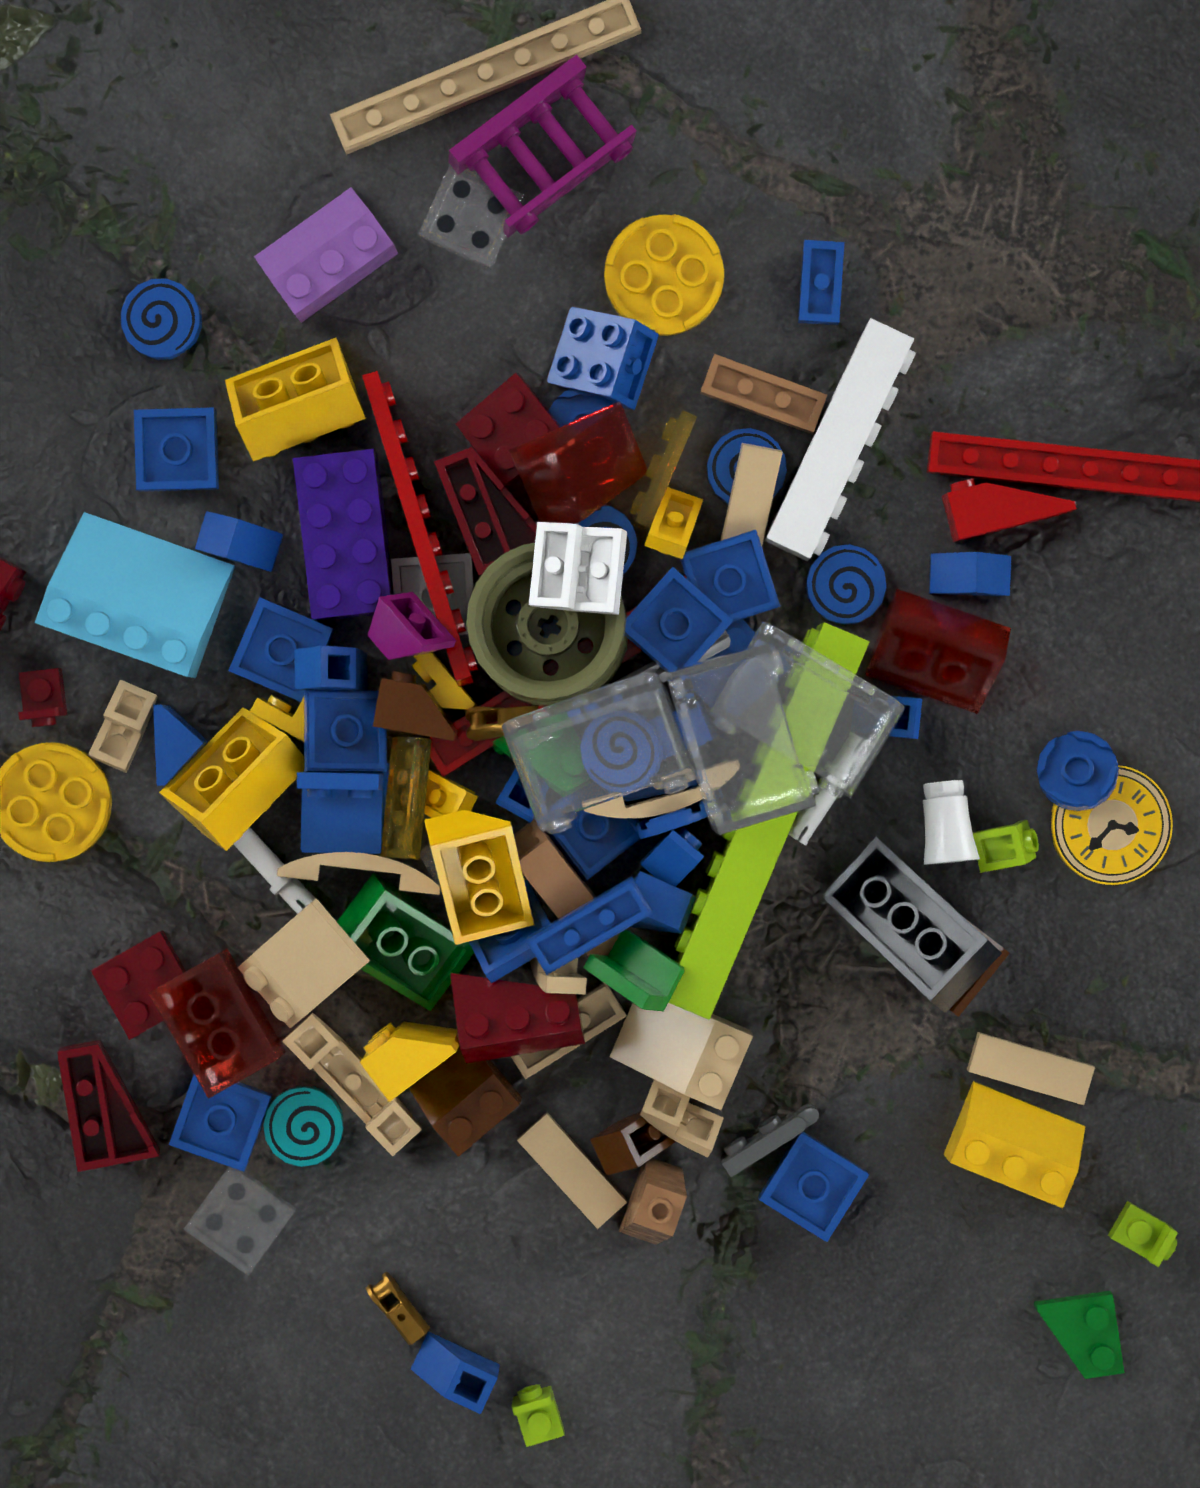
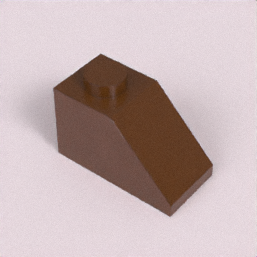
(411, 708)
(628, 1144)

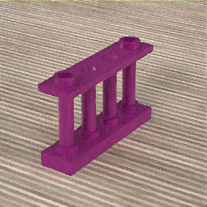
(536, 107)

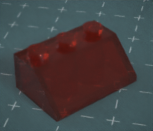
(938, 651)
(217, 1023)

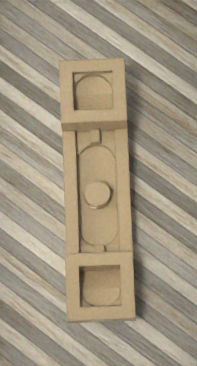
(647, 808)
(309, 867)
(341, 1069)

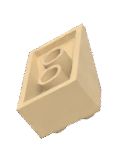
(303, 963)
(683, 1051)

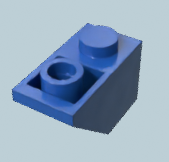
(331, 668)
(673, 856)
(456, 1372)

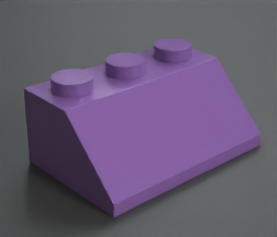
(326, 254)

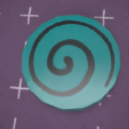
(303, 1126)

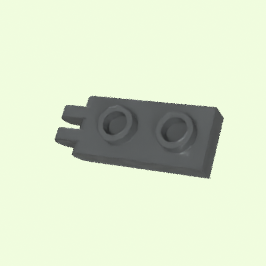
(772, 1134)

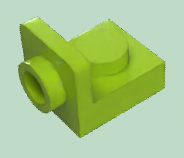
(1006, 846)
(1144, 1234)
(537, 1414)

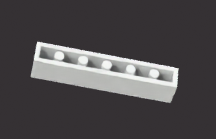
(840, 439)

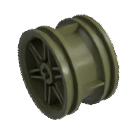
(523, 675)

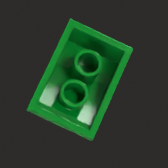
(403, 941)

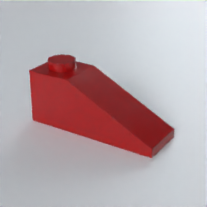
(991, 508)

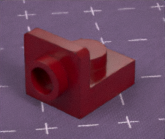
(42, 696)

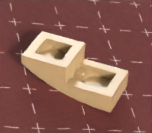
(123, 726)
(563, 980)
(681, 1120)

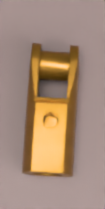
(480, 715)
(402, 1313)

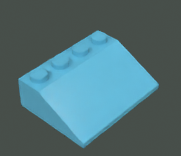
(136, 595)

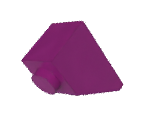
(407, 627)

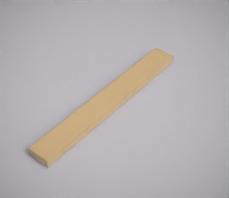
(485, 74)

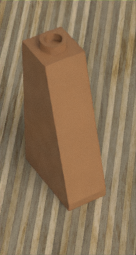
(554, 876)
(655, 1202)

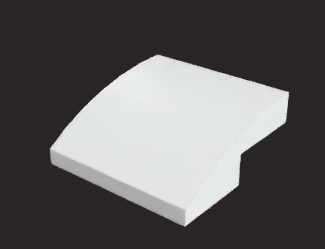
(578, 568)

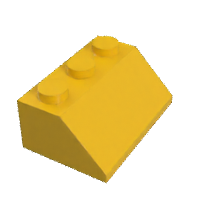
(294, 400)
(235, 778)
(478, 874)
(406, 1054)
(1016, 1144)

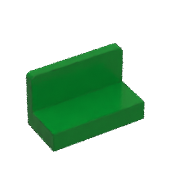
(637, 971)

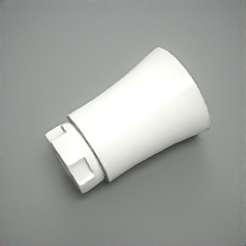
(947, 824)

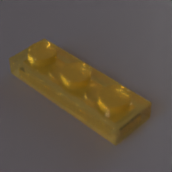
(662, 468)
(406, 797)

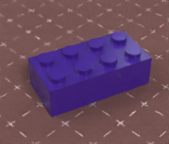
(343, 533)

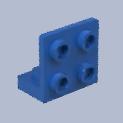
(603, 356)
(341, 812)

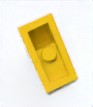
(674, 523)
(446, 691)
(277, 713)
(446, 796)

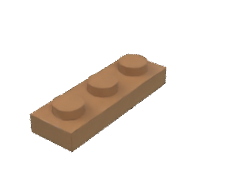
(763, 394)

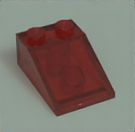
(579, 465)

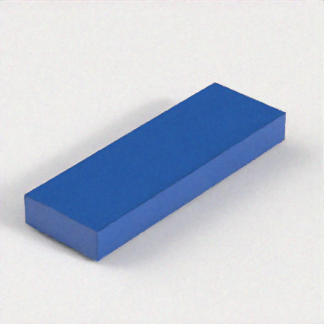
(589, 925)

